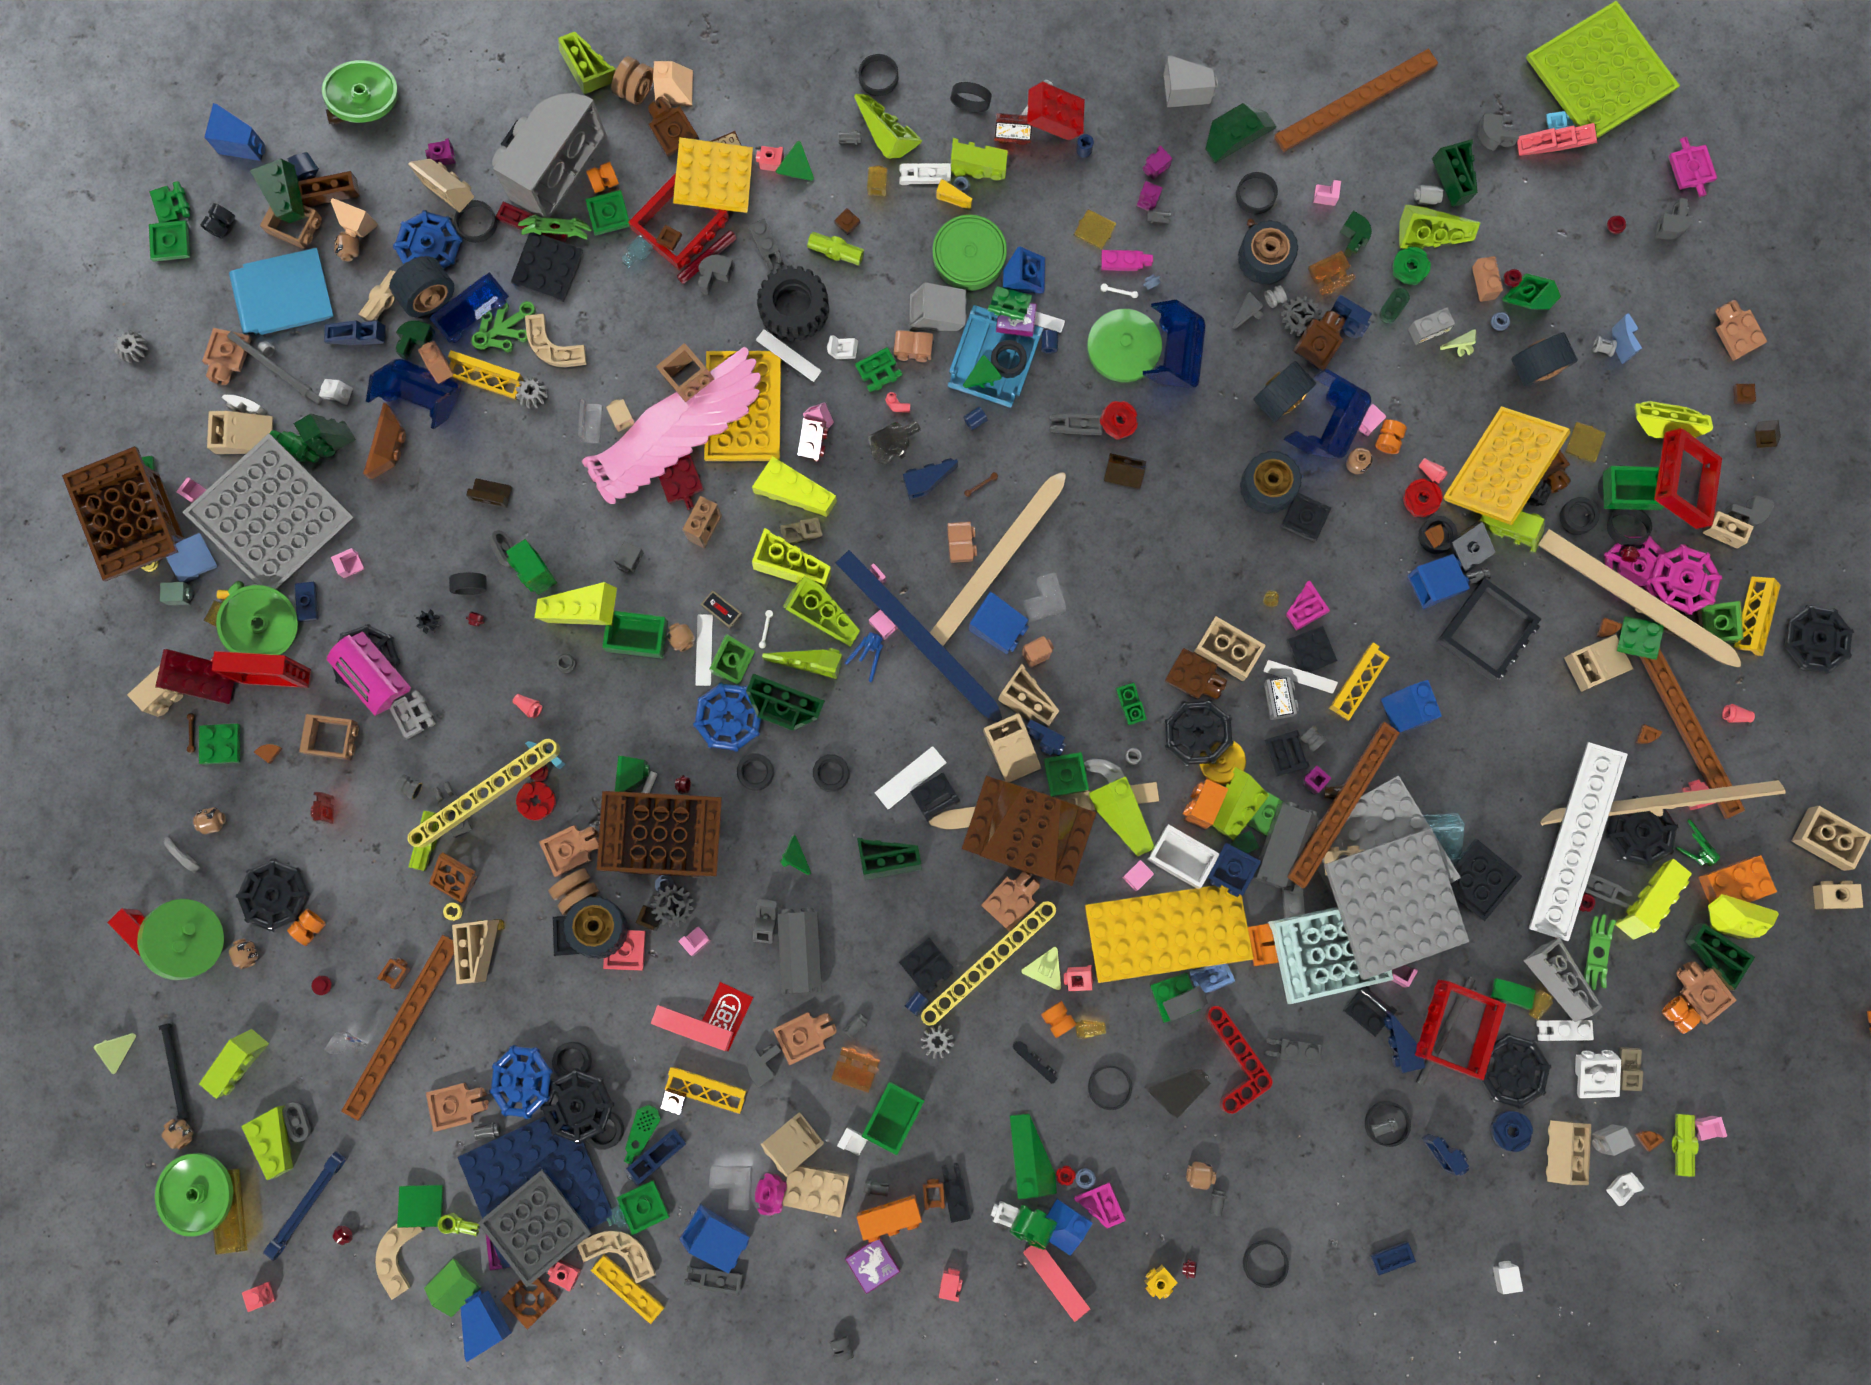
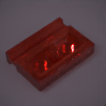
(322, 809)

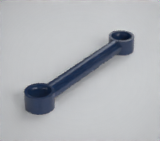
(278, 1244)

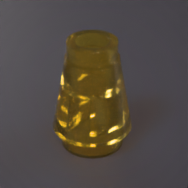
(1541, 1004)
(1088, 1029)

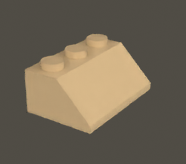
(443, 183)
(1568, 1153)

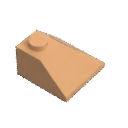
(673, 83)
(353, 219)

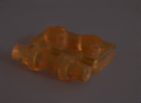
(1329, 267)
(852, 1075)

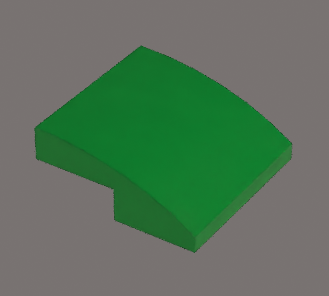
(419, 1206)

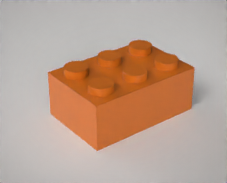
(1205, 804)
(1741, 880)
(889, 1218)

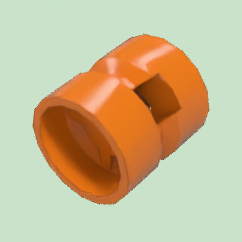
(602, 177)
(1390, 436)
(306, 927)
(1683, 1017)
(1058, 1019)

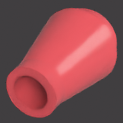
(1433, 471)
(528, 706)
(1734, 714)

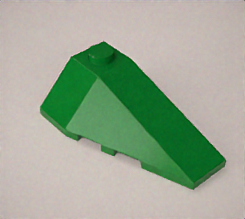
(1031, 1164)

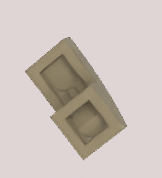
(801, 531)
(1631, 1073)

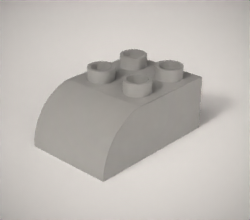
(549, 151)

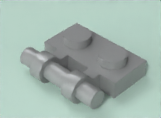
(407, 719)

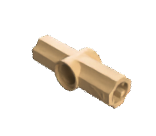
(379, 299)

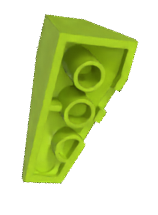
(816, 607)
(1121, 811)

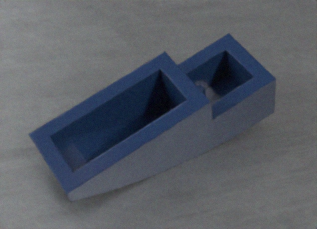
(355, 333)
(655, 1157)

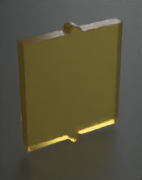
(1094, 229)
(1585, 442)

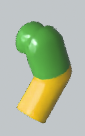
(223, 594)

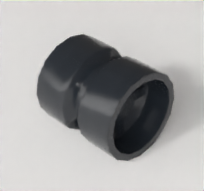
(217, 220)

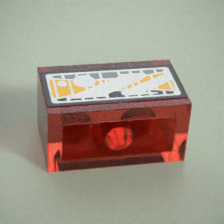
(1012, 129)

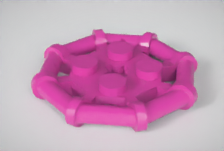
(1646, 559)
(1695, 573)

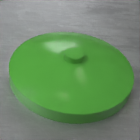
(359, 91)
(1124, 345)
(257, 621)
(194, 1194)

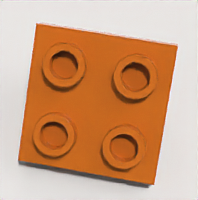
(1262, 945)

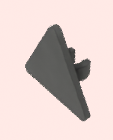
(1250, 307)

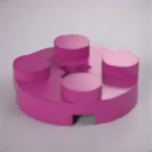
(770, 1194)

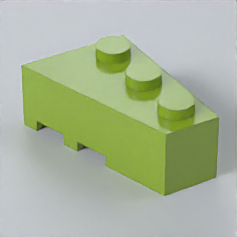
(1525, 529)
(1239, 805)

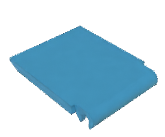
(281, 292)
(979, 340)

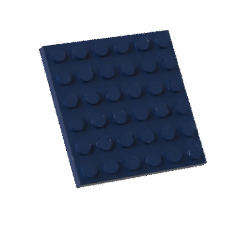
(513, 1159)

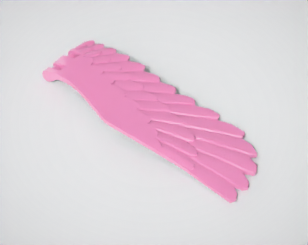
(674, 427)

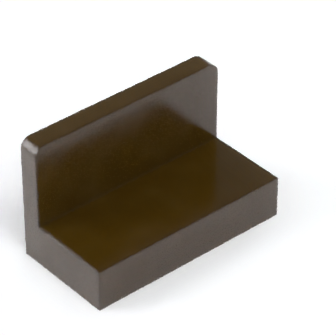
(1125, 471)
(490, 492)

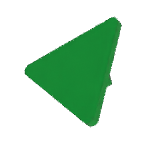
(796, 164)
(982, 373)
(795, 857)

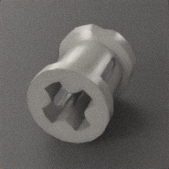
(1604, 346)

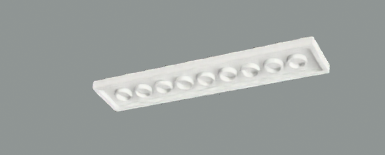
(1578, 841)

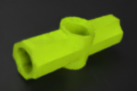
(835, 248)
(420, 856)
(1685, 1145)

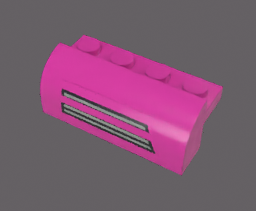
(367, 672)

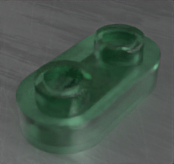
(1394, 306)

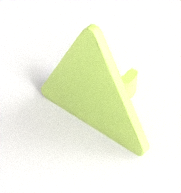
(1462, 342)
(1045, 969)
(114, 1051)

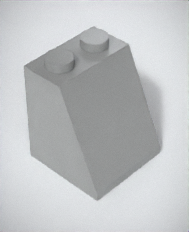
(1188, 83)
(937, 308)

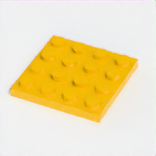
(713, 175)

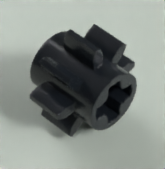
(427, 616)

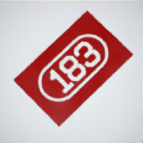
(728, 1009)

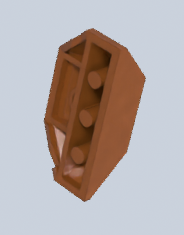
(385, 444)

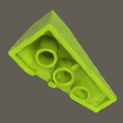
(887, 132)
(1428, 227)
(814, 661)

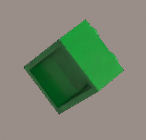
(1630, 488)
(530, 567)
(636, 634)
(893, 1118)

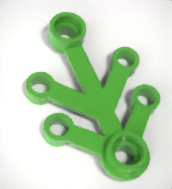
(501, 328)

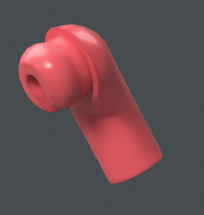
(895, 405)

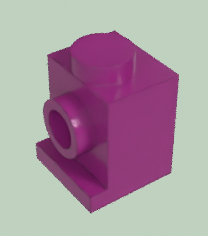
(441, 152)
(1157, 163)
(1149, 196)
(1316, 780)

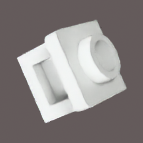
(842, 347)
(336, 391)
(1624, 1187)
(1004, 1213)

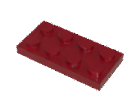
(192, 677)

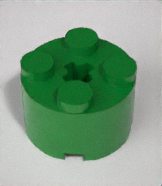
(1033, 1227)

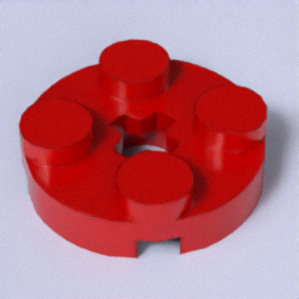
(1109, 421)
(1414, 505)
(541, 810)

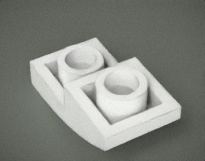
(242, 404)

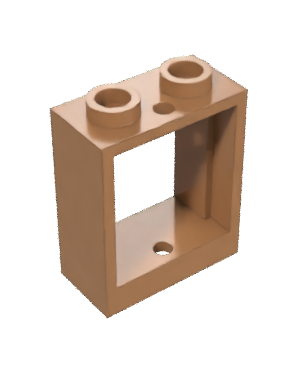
(271, 222)
(676, 362)
(703, 515)
(310, 733)

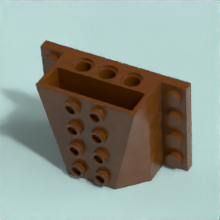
(123, 513)
(1029, 830)
(659, 834)

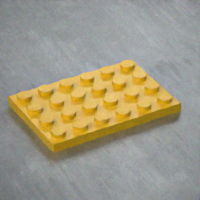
(758, 432)
(1506, 465)

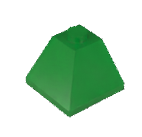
(1534, 293)
(630, 773)

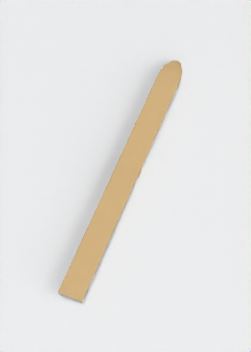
(998, 558)
(1639, 599)
(1658, 803)
(962, 817)

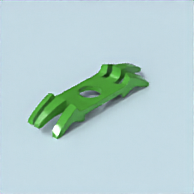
(539, 224)
(1598, 964)

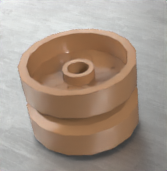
(632, 80)
(573, 889)

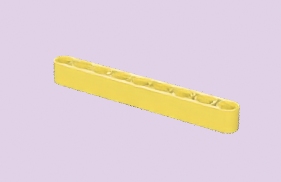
(474, 794)
(997, 958)

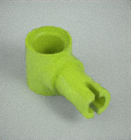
(459, 1225)

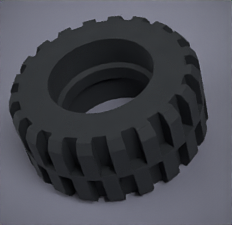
(786, 281)

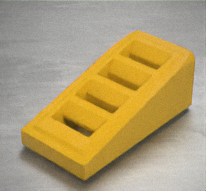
(952, 195)

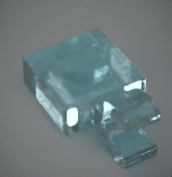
(638, 249)
(616, 1217)

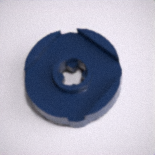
(1523, 1134)

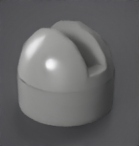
(266, 348)
(1133, 753)

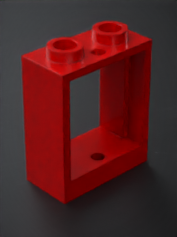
(127, 925)

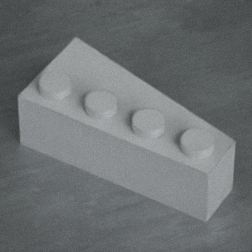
(1563, 980)

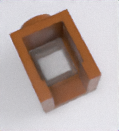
(394, 972)
(933, 1194)

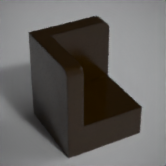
(1767, 434)
(647, 919)

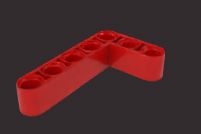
(1241, 1059)

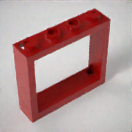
(644, 215)
(1669, 472)
(261, 669)
(1485, 1038)

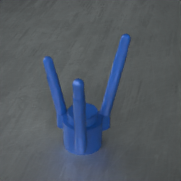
(870, 643)

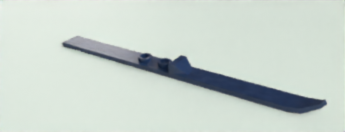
(919, 636)

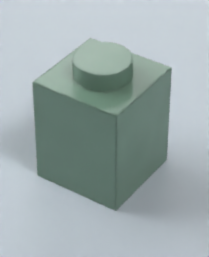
(175, 593)

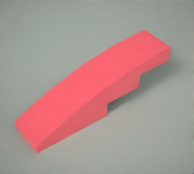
(1556, 140)
(692, 1028)
(1057, 1282)

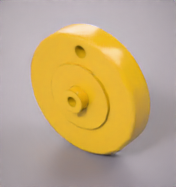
(1222, 771)

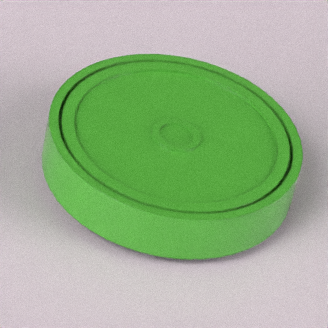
(969, 252)
(180, 939)

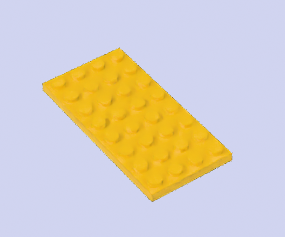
(1167, 933)

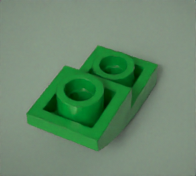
(1130, 703)
(1513, 993)

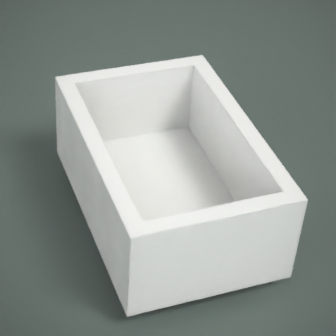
(1183, 857)

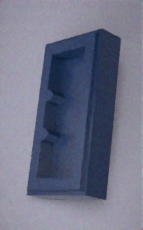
(306, 601)
(1392, 1258)

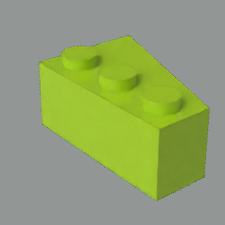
(584, 63)
(977, 161)
(233, 1063)
(270, 1142)

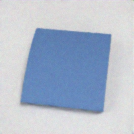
(1627, 343)
(192, 559)
(1211, 977)

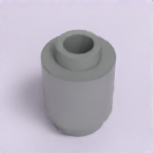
(1428, 195)

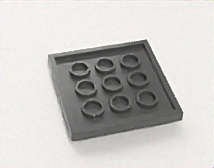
(534, 1228)

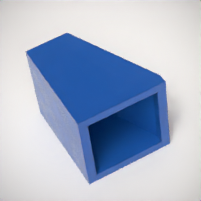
(232, 136)
(1438, 581)
(998, 624)
(1411, 707)
(714, 1239)
(481, 1324)

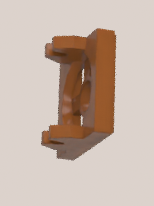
(437, 882)
(528, 1320)

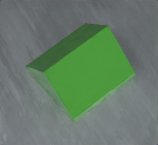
(1724, 621)
(731, 660)
(451, 1288)

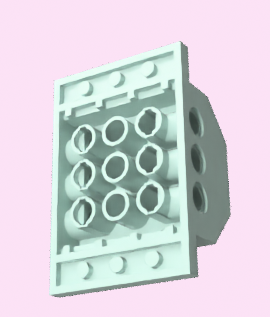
(1317, 956)

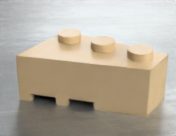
(1028, 699)
(473, 950)

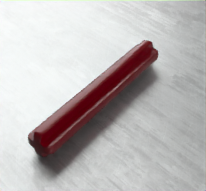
(715, 249)

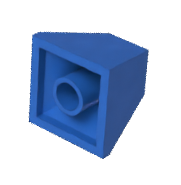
(1025, 272)
(1070, 1227)

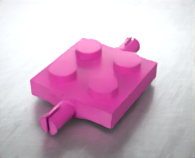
(1692, 167)

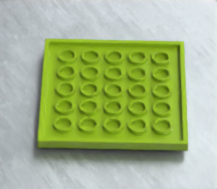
(1602, 70)

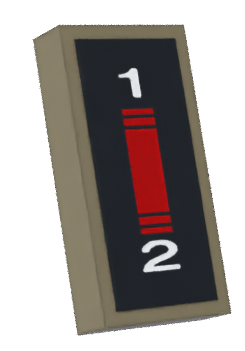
(721, 609)

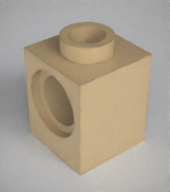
(620, 414)

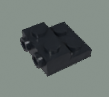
(927, 966)

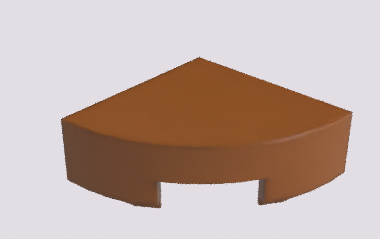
(1435, 535)
(1608, 627)
(1647, 734)
(268, 752)
(1649, 1139)

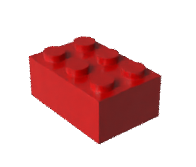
(1055, 111)

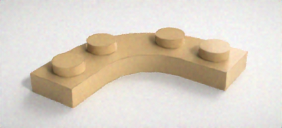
(548, 352)
(624, 1245)
(387, 1259)

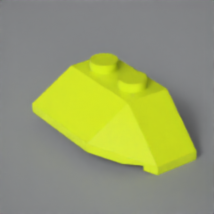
(1660, 418)
(1740, 918)

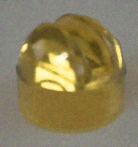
(1271, 602)

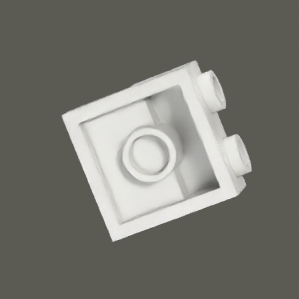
(1598, 1074)

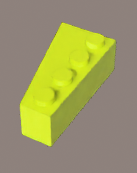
(789, 486)
(788, 562)
(579, 606)
(1655, 900)

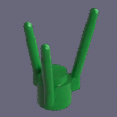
(1707, 854)

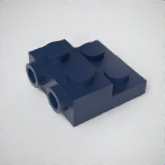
(1355, 317)
(1051, 741)
(1233, 870)
(1448, 1157)

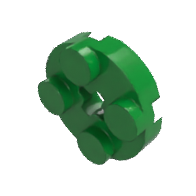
(1404, 273)

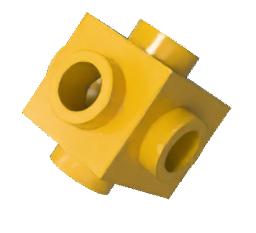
(1155, 1276)

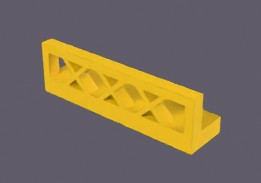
(484, 368)
(1764, 617)
(1356, 676)
(709, 1083)

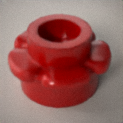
(1065, 1170)

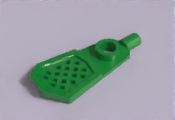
(640, 1134)

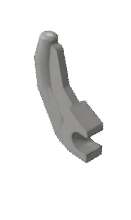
(1107, 769)
(185, 860)

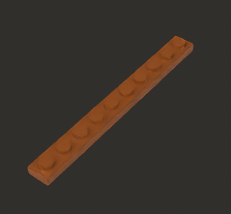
(1355, 100)
(1690, 730)
(1343, 805)
(400, 1029)

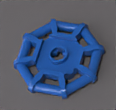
(425, 232)
(719, 724)
(511, 1078)

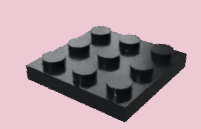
(546, 266)
(1483, 879)

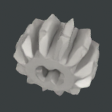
(131, 353)
(525, 391)
(942, 1037)

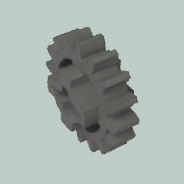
(1293, 318)
(680, 903)

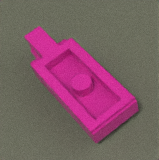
(1124, 260)

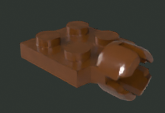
(669, 126)
(1321, 340)
(1556, 475)
(1196, 676)

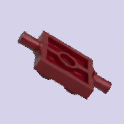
(681, 481)

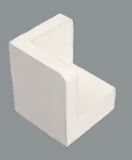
(852, 1141)

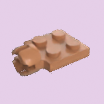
(1738, 330)
(223, 356)
(569, 849)
(1012, 900)
(1704, 991)
(804, 1036)
(455, 1105)

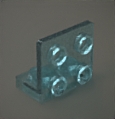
(1449, 832)

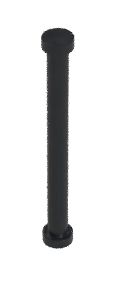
(173, 1071)

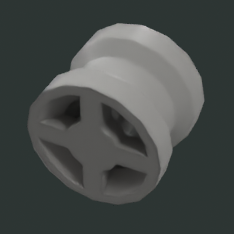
(1275, 296)

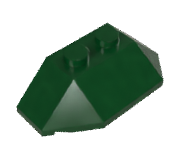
(1236, 130)
(782, 704)

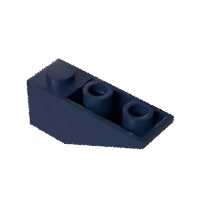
(923, 481)
(1403, 1046)

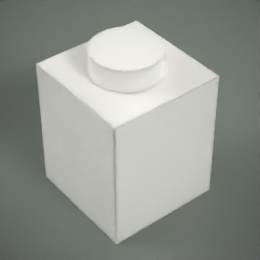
(1507, 1278)

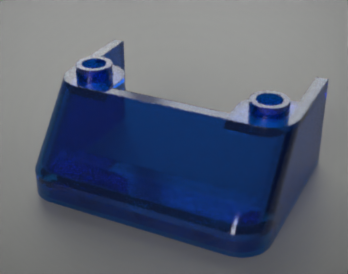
(468, 307)
(1183, 345)
(415, 385)
(1350, 409)

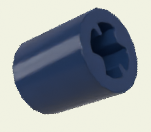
(1087, 140)
(1049, 341)
(975, 418)
(917, 1003)

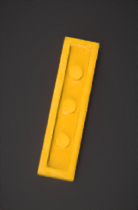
(627, 1288)

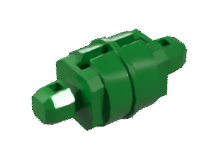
(295, 446)

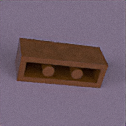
(323, 189)

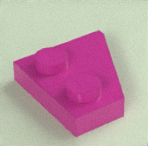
(1307, 607)
(1102, 1204)

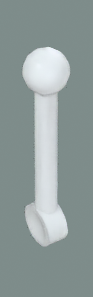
(1104, 287)
(769, 614)

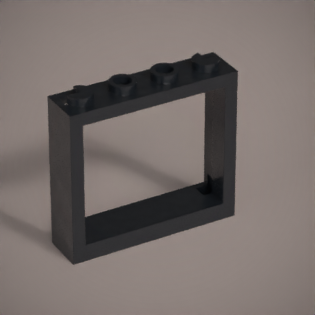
(1471, 659)

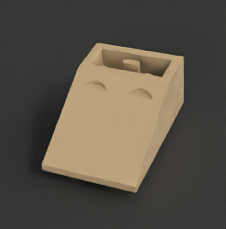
(236, 431)
(1597, 663)
(1012, 748)
(792, 1144)

